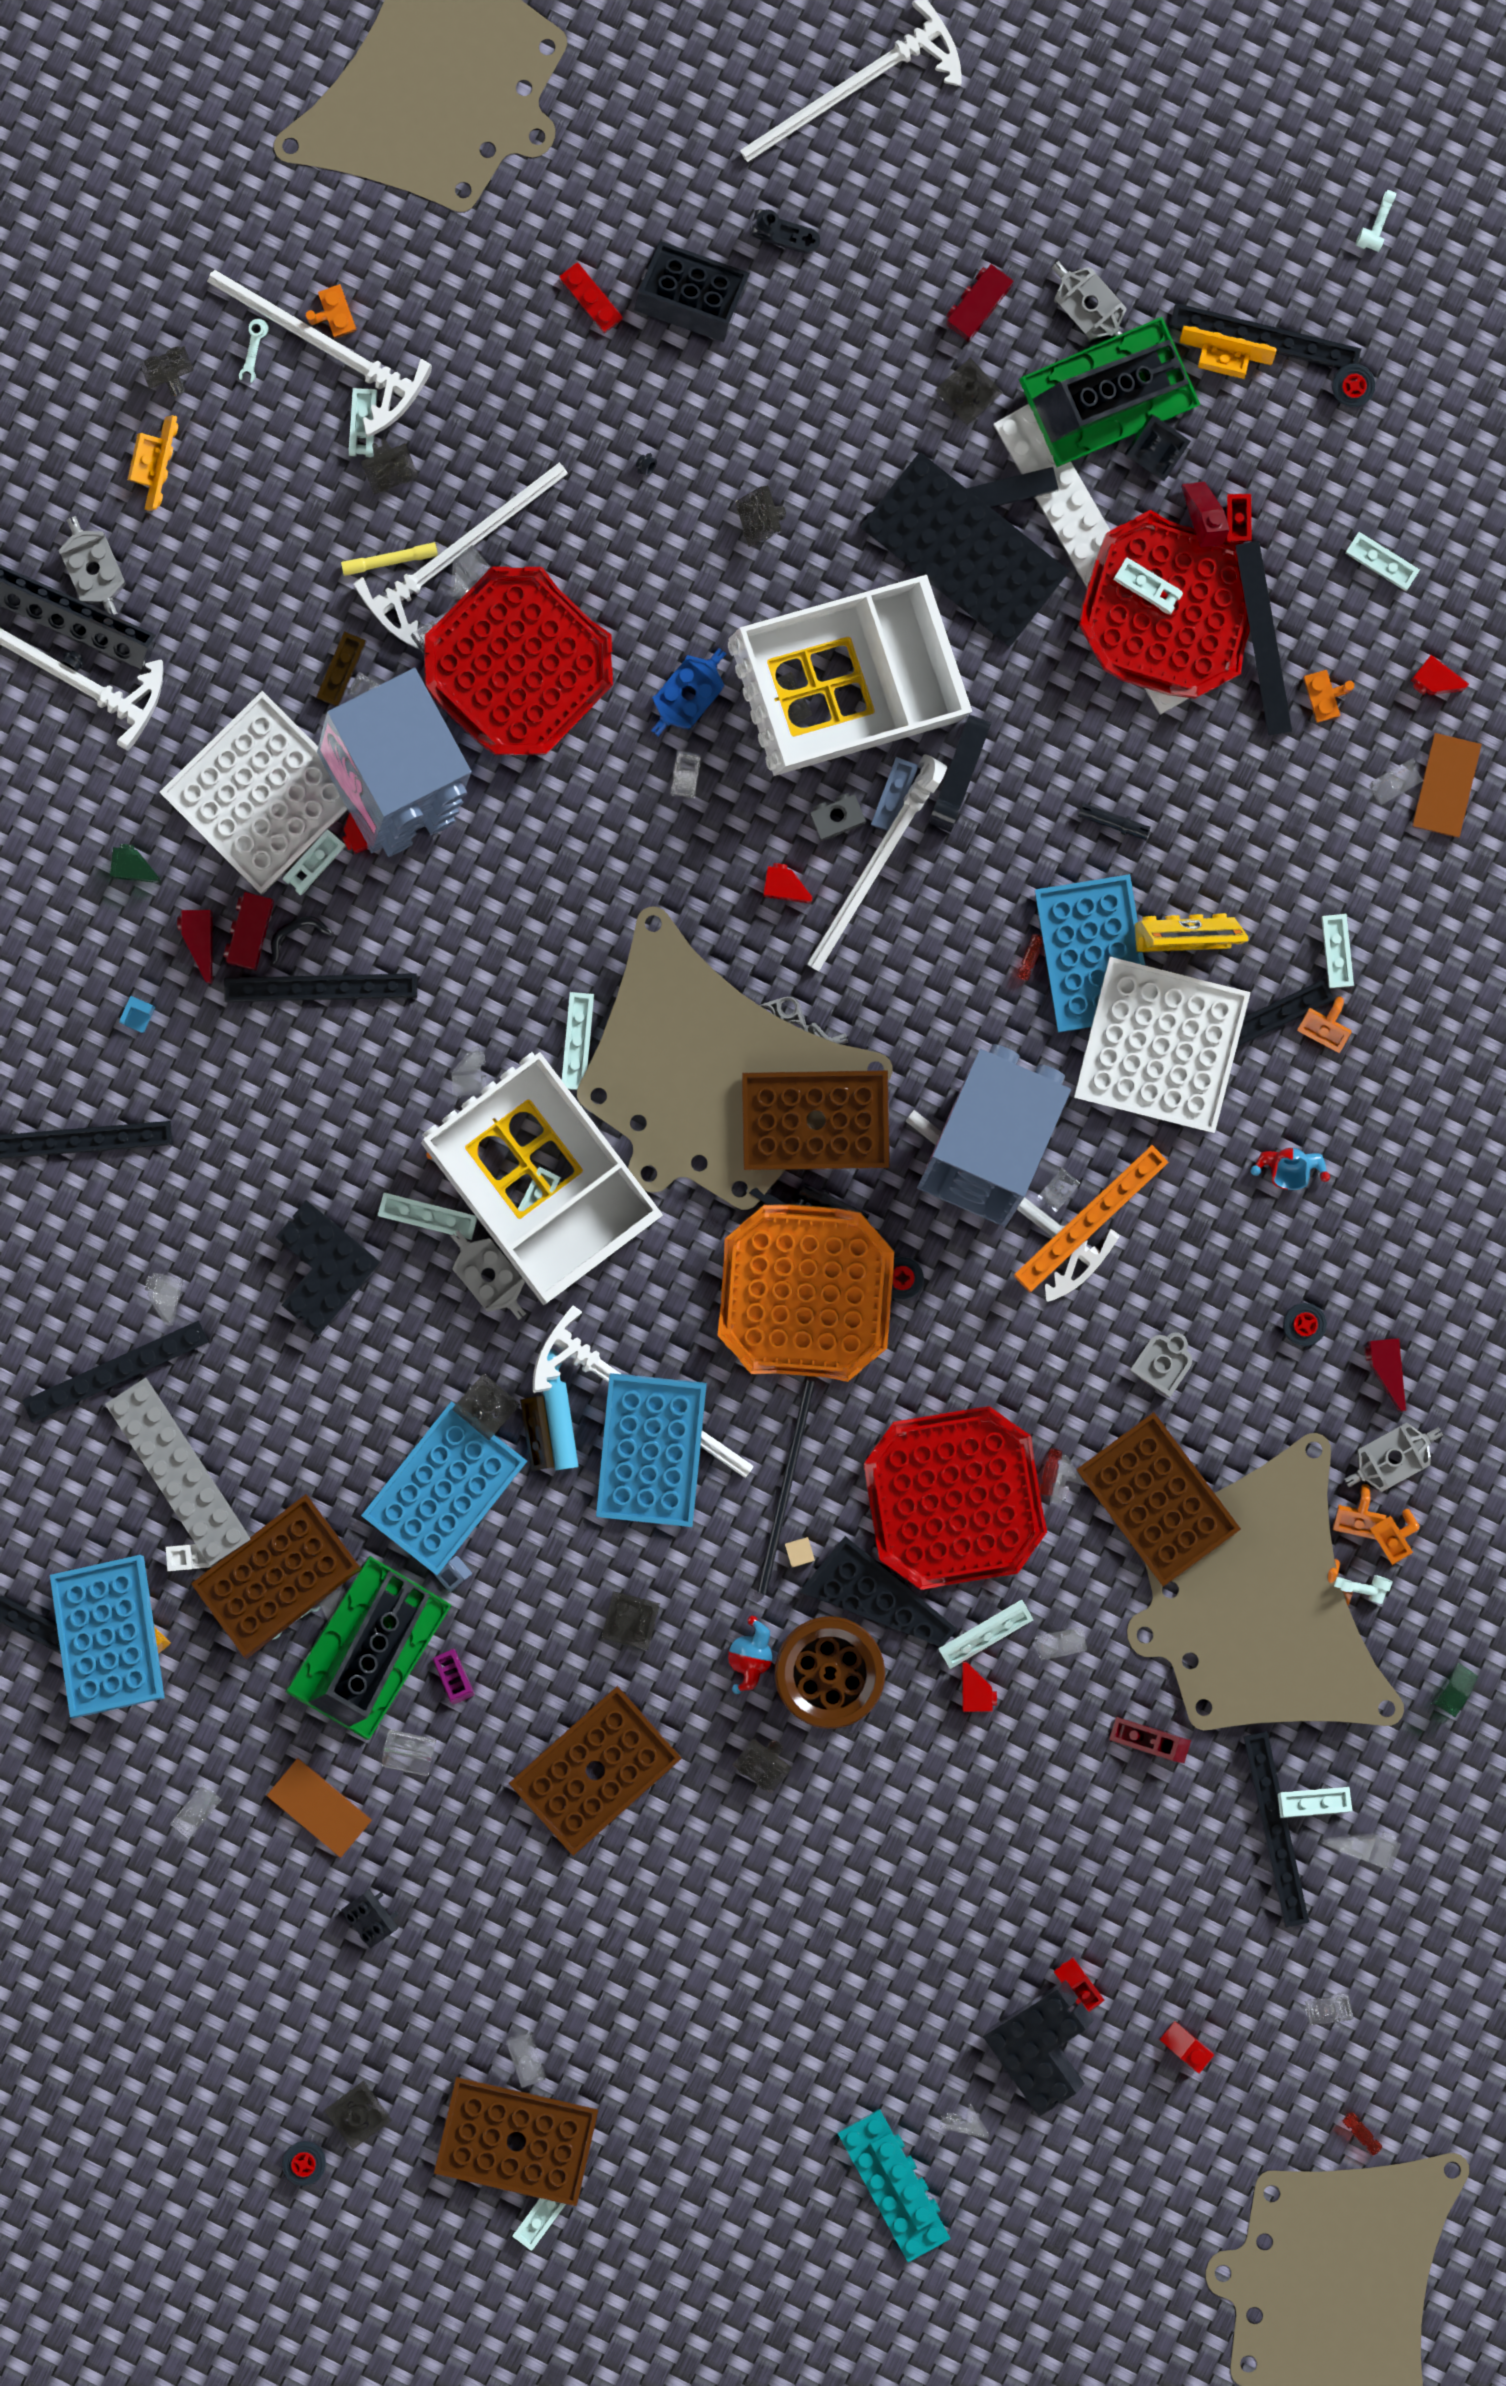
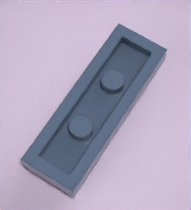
(893, 796)

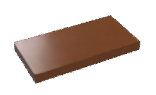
(1446, 785)
(319, 1807)

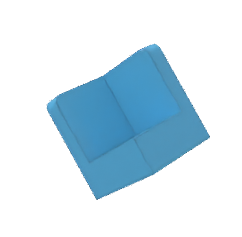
(137, 1014)

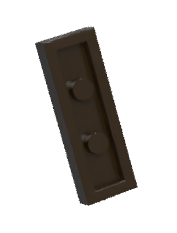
(341, 669)
(537, 1433)

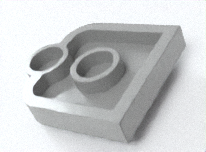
(1163, 1362)

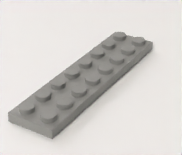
(178, 1471)

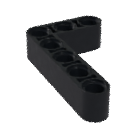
(960, 773)

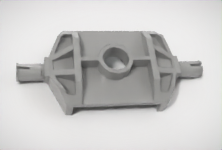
(1085, 283)
(84, 549)
(493, 1294)
(1374, 1462)

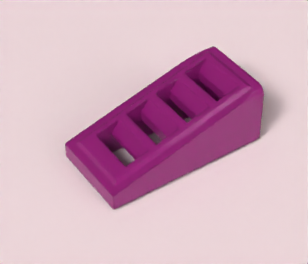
(463, 1695)

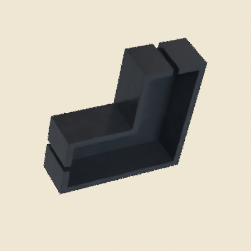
(337, 1265)
(1030, 2048)

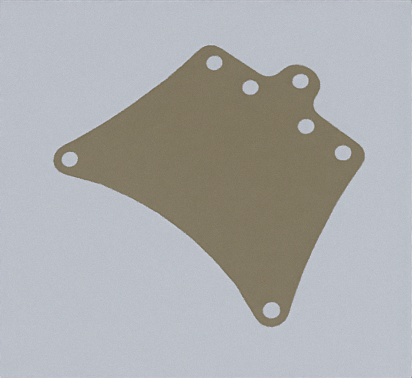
(429, 94)
(680, 1058)
(1263, 1614)
(1341, 2275)

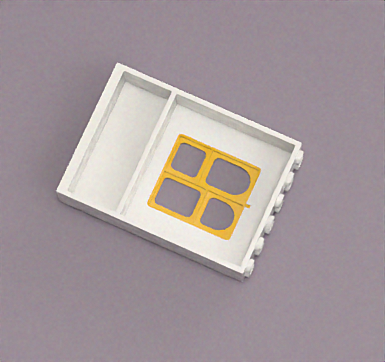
(897, 660)
(564, 1229)

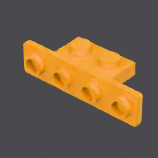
(1226, 353)
(151, 459)

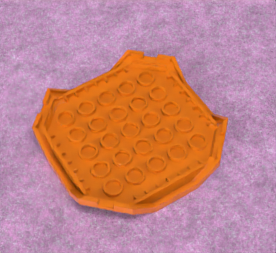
(806, 1292)

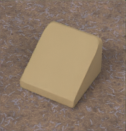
(799, 1552)

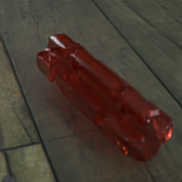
(1030, 957)
(1050, 1472)
(1362, 2133)

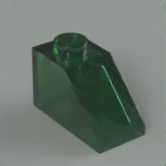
(131, 865)
(1455, 1690)

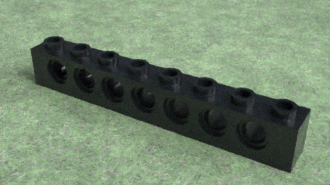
(75, 618)

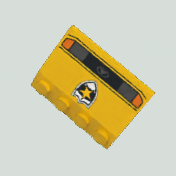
(1188, 934)

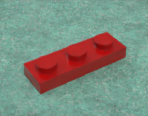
(591, 297)

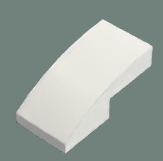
(185, 1558)

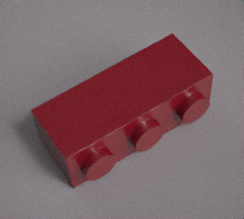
(979, 302)
(249, 931)

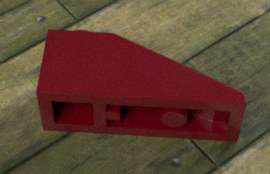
(1206, 514)
(197, 932)
(1387, 1365)
(1150, 1740)

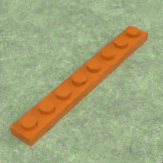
(1090, 1219)

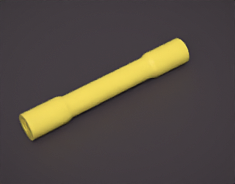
(363, 564)

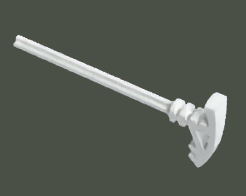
(901, 52)
(404, 388)
(412, 584)
(125, 707)
(925, 783)
(1090, 1256)
(546, 1370)

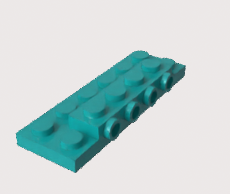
(894, 2185)

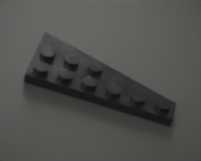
(866, 1588)

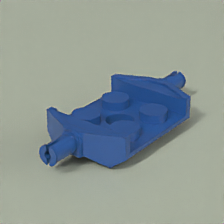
(692, 673)

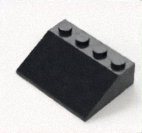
(691, 291)

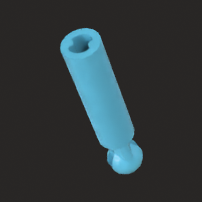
(560, 1422)

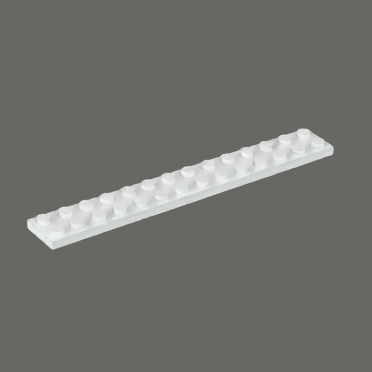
(1067, 510)

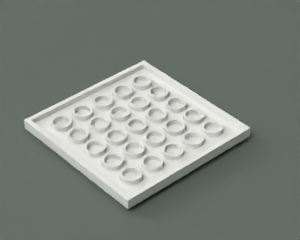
(258, 793)
(1162, 1044)

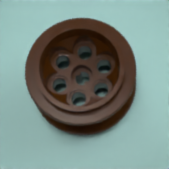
(852, 1703)

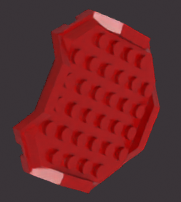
(1160, 651)
(517, 662)
(955, 1497)

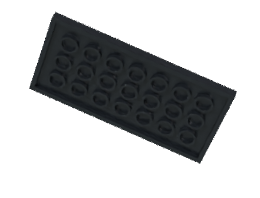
(965, 549)

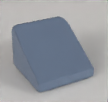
(453, 1574)

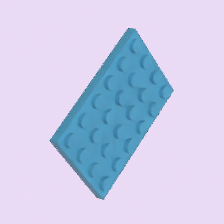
(1080, 931)
(651, 1449)
(443, 1490)
(107, 1636)

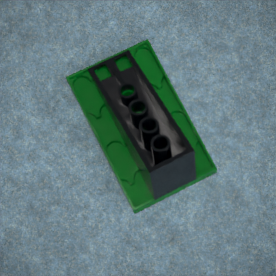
(1108, 391)
(368, 1648)

